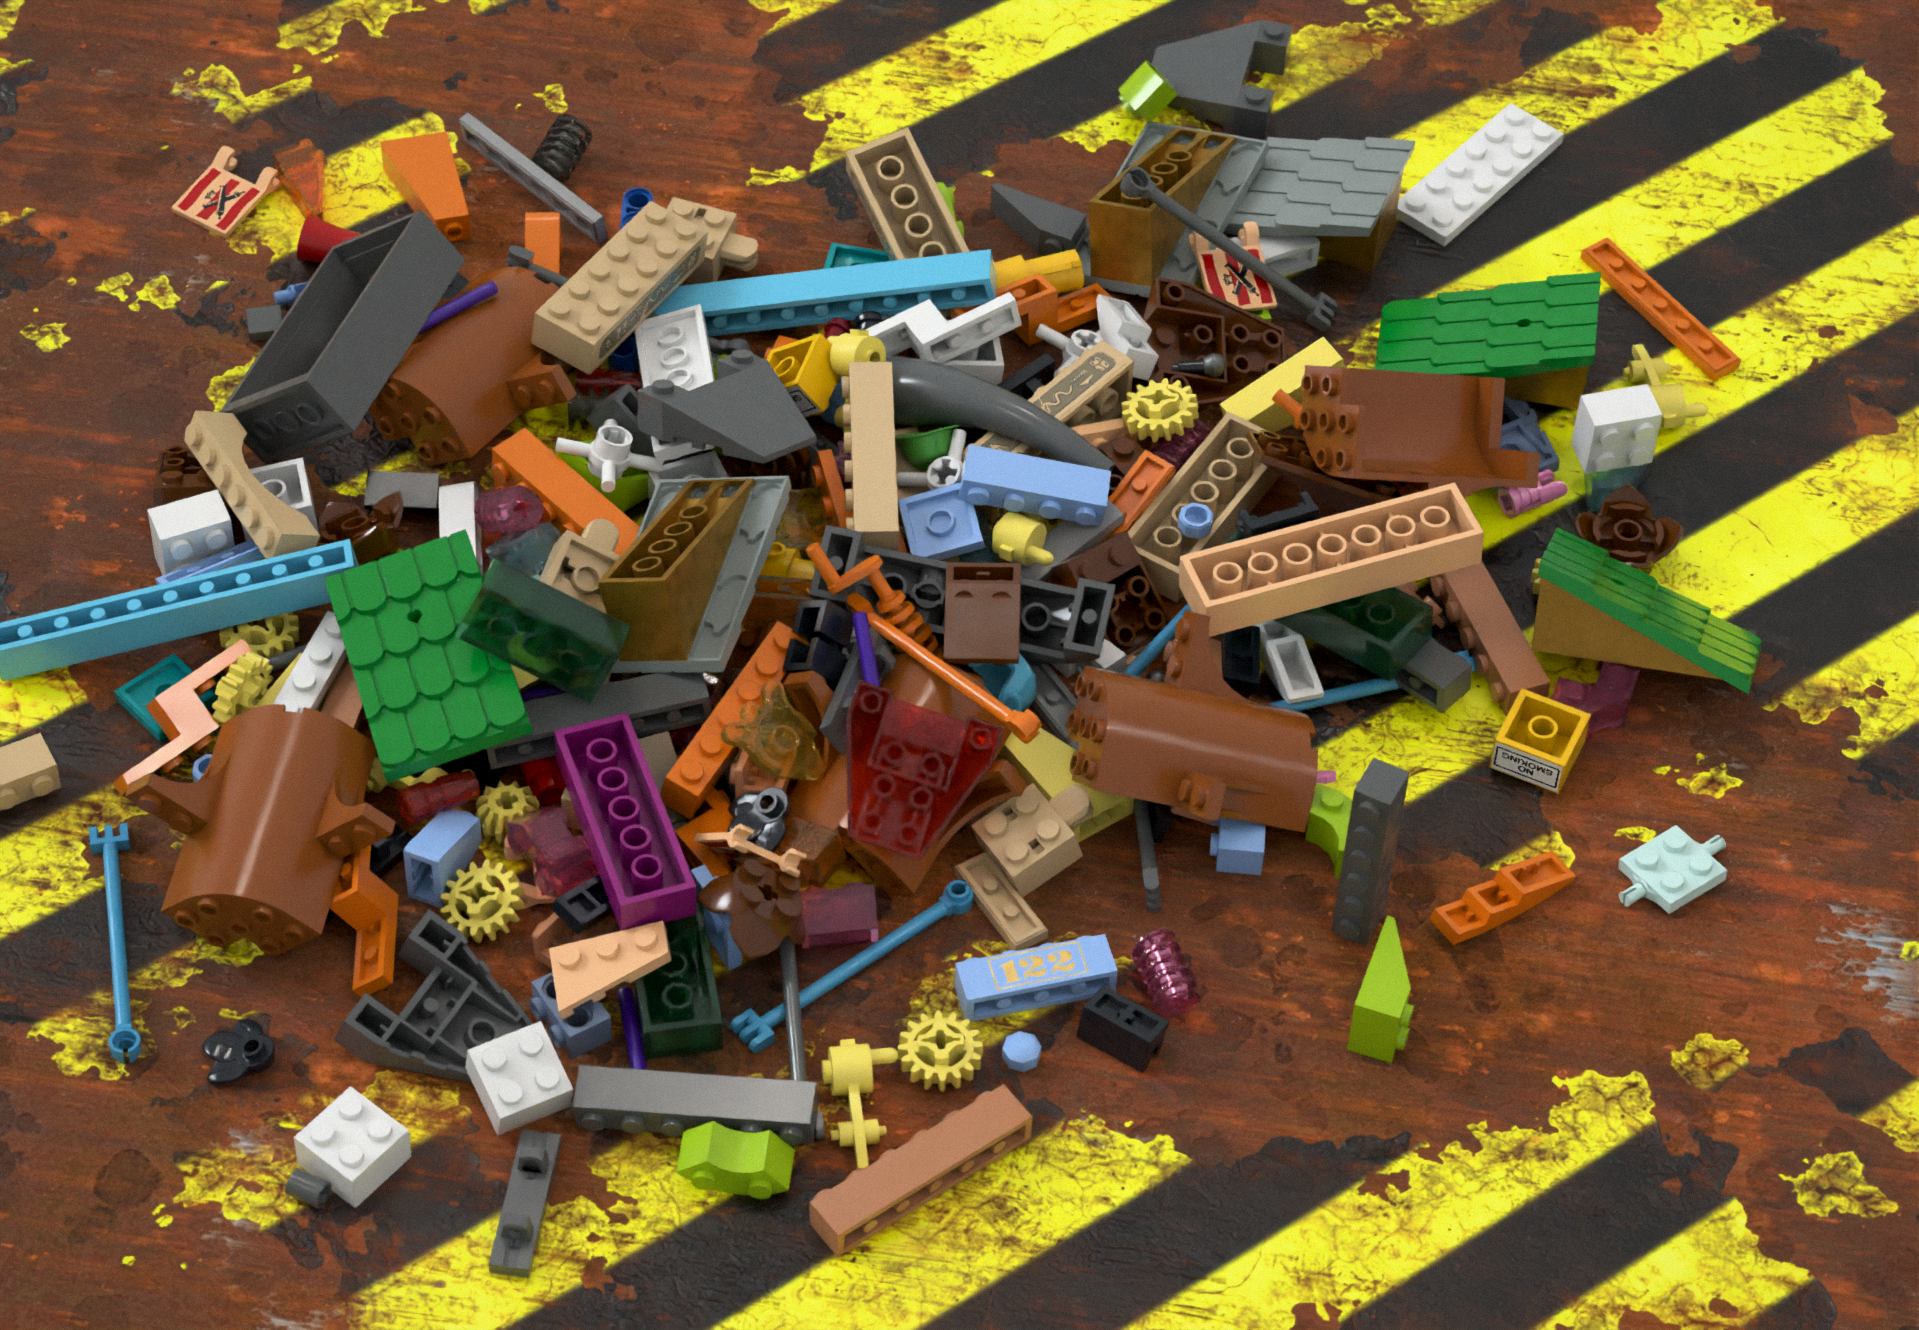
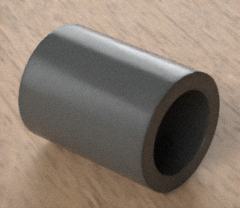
(308, 1188)

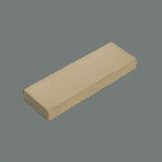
(1001, 902)

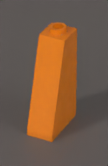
(429, 180)

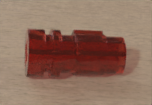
(607, 377)
(443, 794)

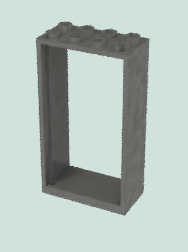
(343, 337)

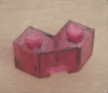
(1606, 701)
(558, 856)

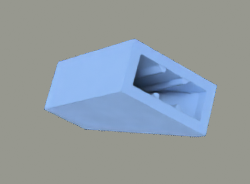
(438, 853)

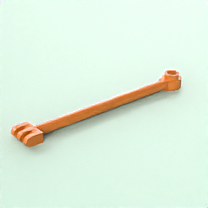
(1022, 724)

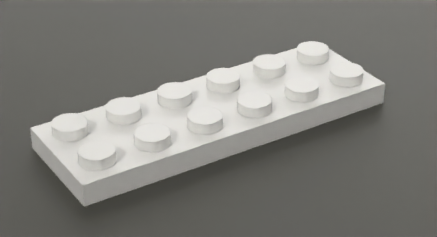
(1477, 174)
(679, 351)

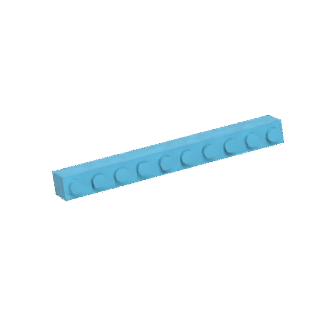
(838, 292)
(171, 610)

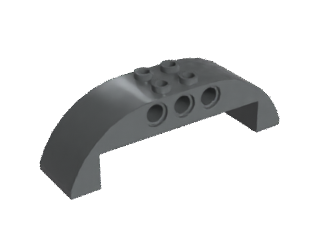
(1055, 620)

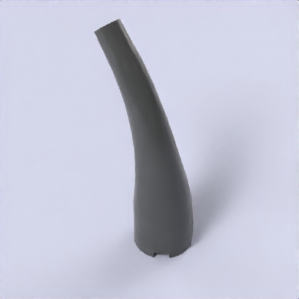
(944, 396)

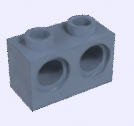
(591, 1016)

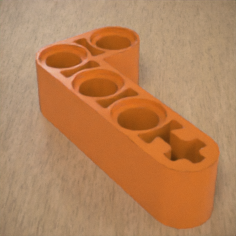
(544, 238)

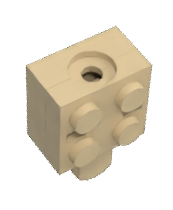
(723, 243)
(581, 561)
(1034, 836)

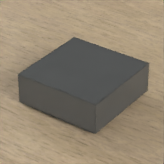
(263, 322)

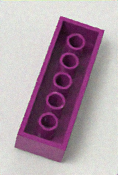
(625, 822)

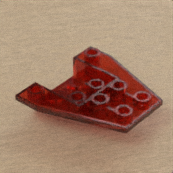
(909, 769)

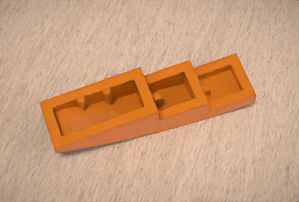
(1503, 898)

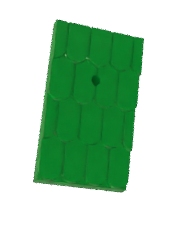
(1523, 332)
(1622, 616)
(418, 682)

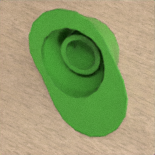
(924, 448)

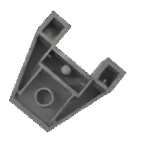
(1213, 72)
(740, 411)
(446, 1016)

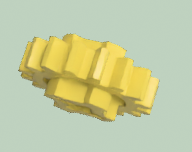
(1160, 410)
(265, 634)
(241, 686)
(483, 901)
(940, 1050)

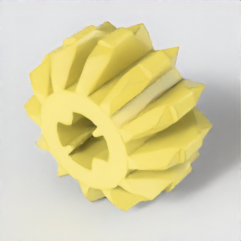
(503, 805)

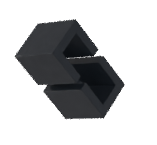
(828, 631)

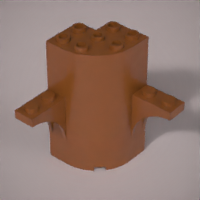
(473, 372)
(1411, 429)
(1193, 740)
(826, 798)
(267, 826)

